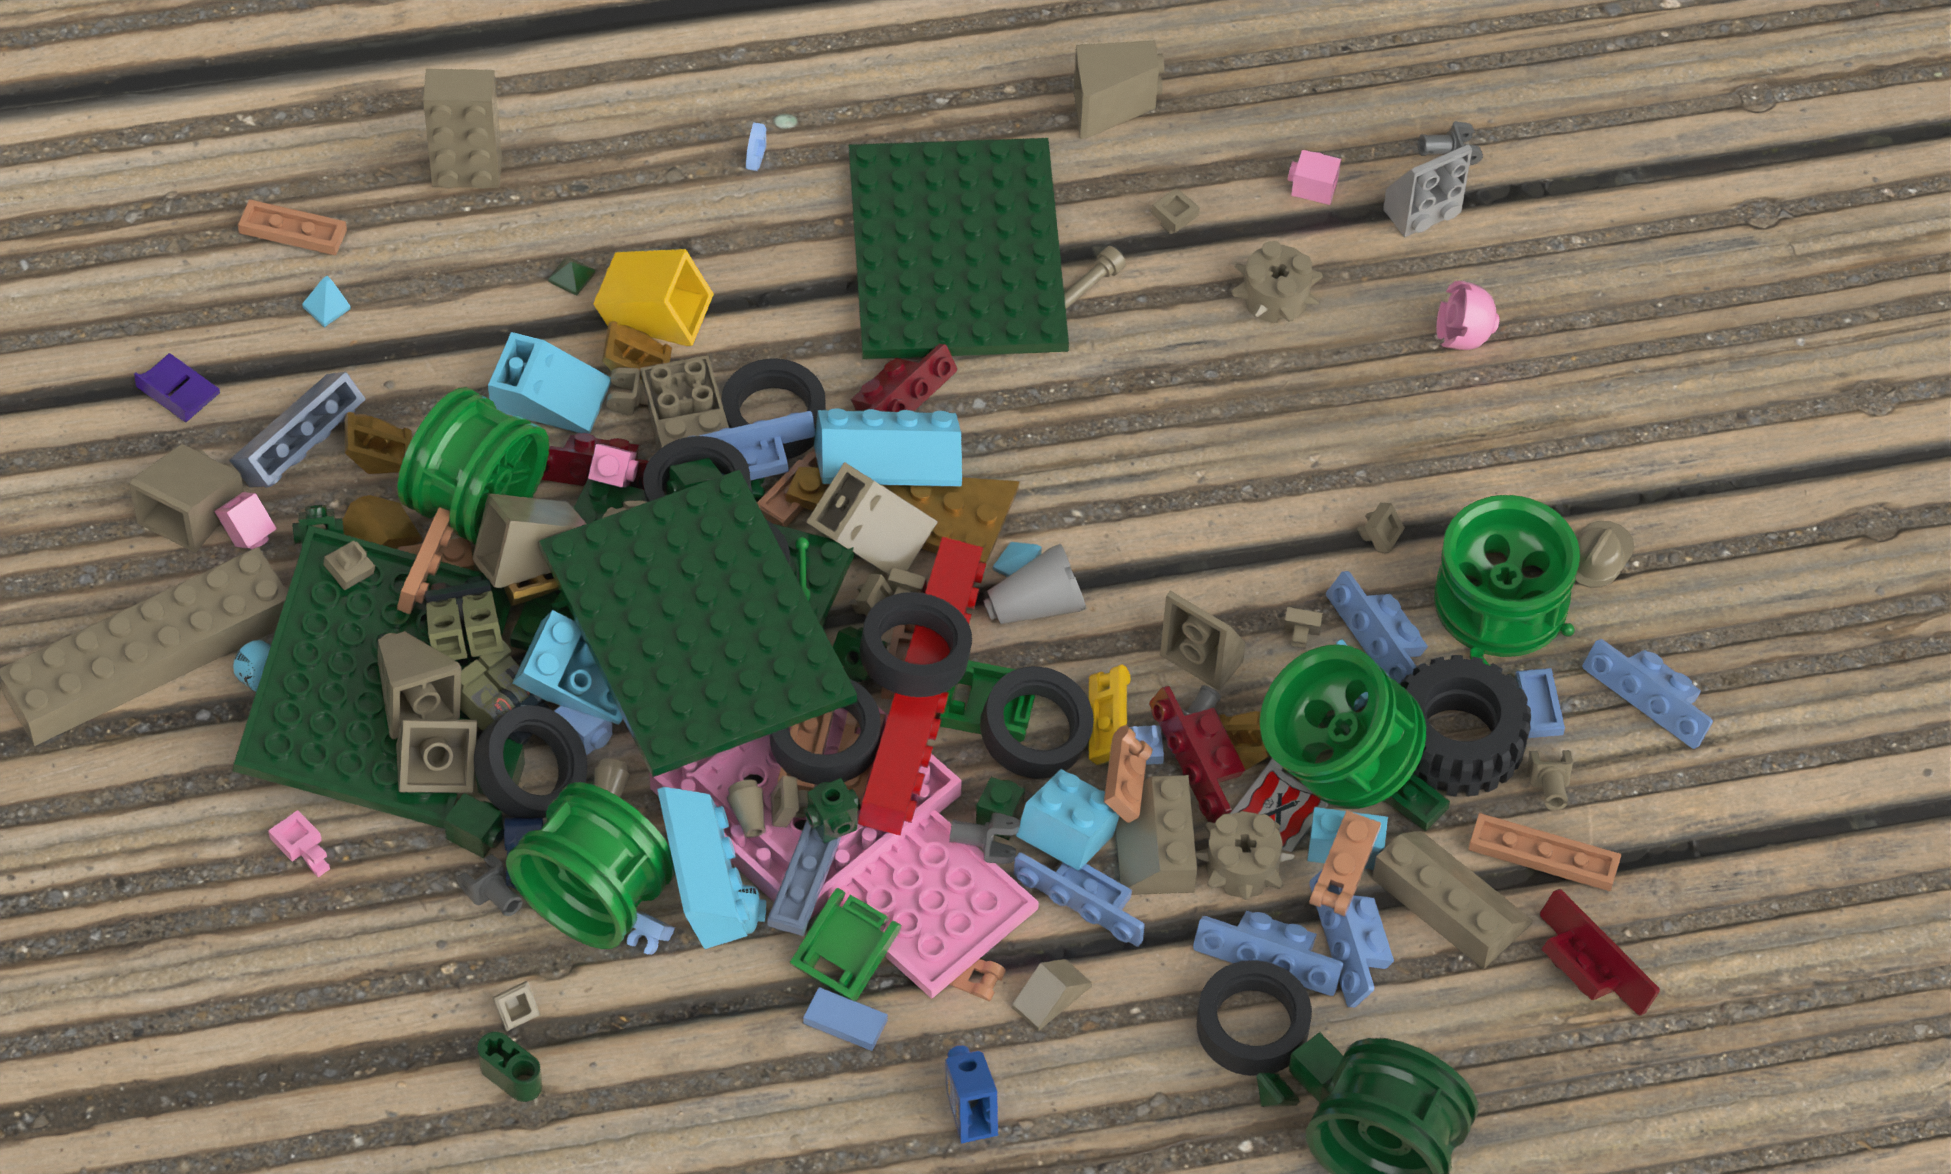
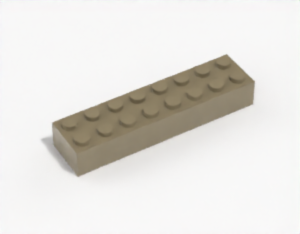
(144, 646)

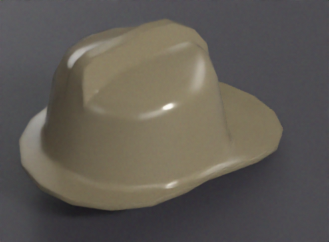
(1603, 553)

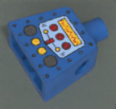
(968, 1080)

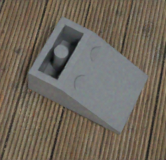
(1429, 192)

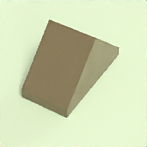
(1050, 992)

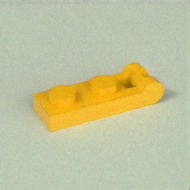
(1108, 709)

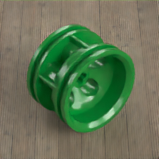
(1508, 611)
(1371, 747)

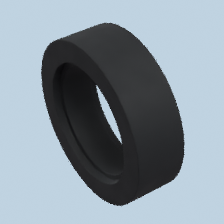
(774, 374)
(690, 449)
(924, 611)
(1055, 687)
(846, 764)
(492, 772)
(1261, 977)

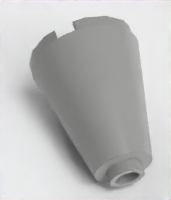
(1037, 590)

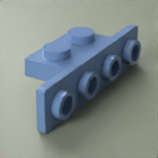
(764, 440)
(1378, 626)
(1652, 689)
(1085, 891)
(1270, 941)
(1357, 942)

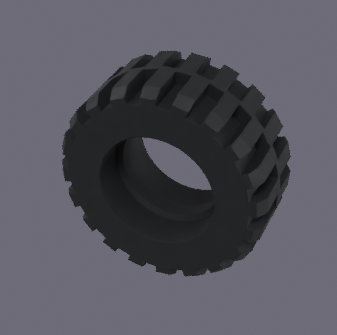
(1489, 696)

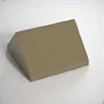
(436, 755)

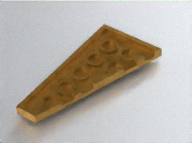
(964, 512)

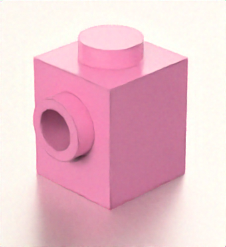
(1314, 176)
(613, 465)
(246, 521)

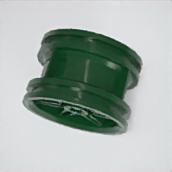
(1391, 1112)

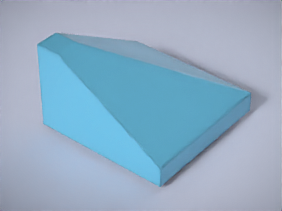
(326, 302)
(1015, 557)

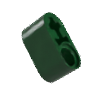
(506, 1069)

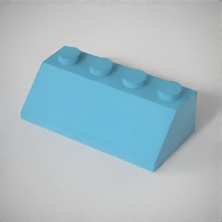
(890, 446)
(704, 866)

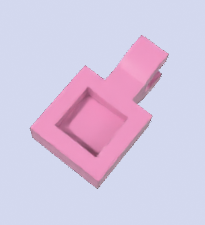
(298, 838)

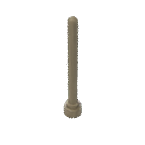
(1108, 262)

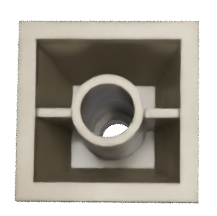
(417, 681)

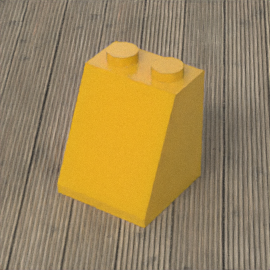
(655, 294)

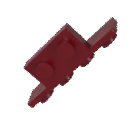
(906, 383)
(574, 461)
(1200, 749)
(1592, 957)

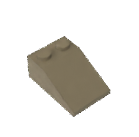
(1200, 642)

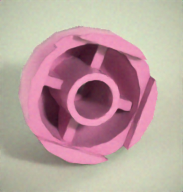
(1466, 317)

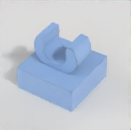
(1153, 738)
(652, 929)

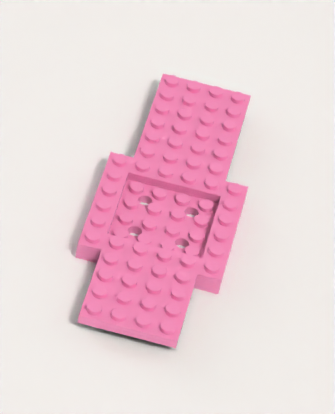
(938, 890)

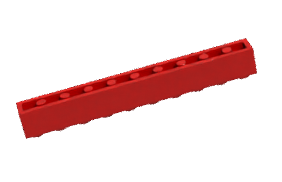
(913, 719)

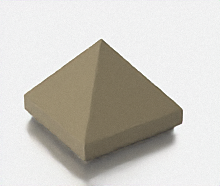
(516, 1005)

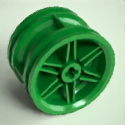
(466, 453)
(591, 865)

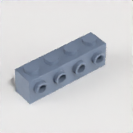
(297, 430)

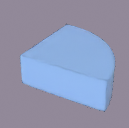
(756, 146)

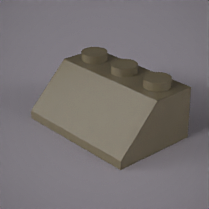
(1159, 846)

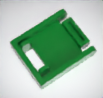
(982, 679)
(850, 940)

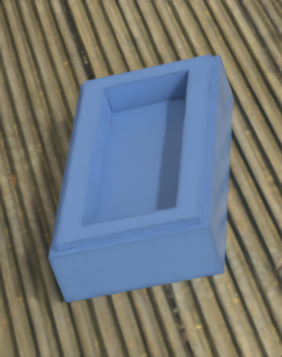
(1543, 701)
(845, 1019)

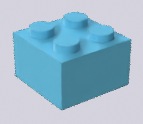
(1068, 820)

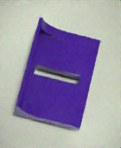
(166, 377)

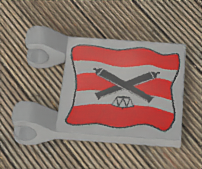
(1282, 800)

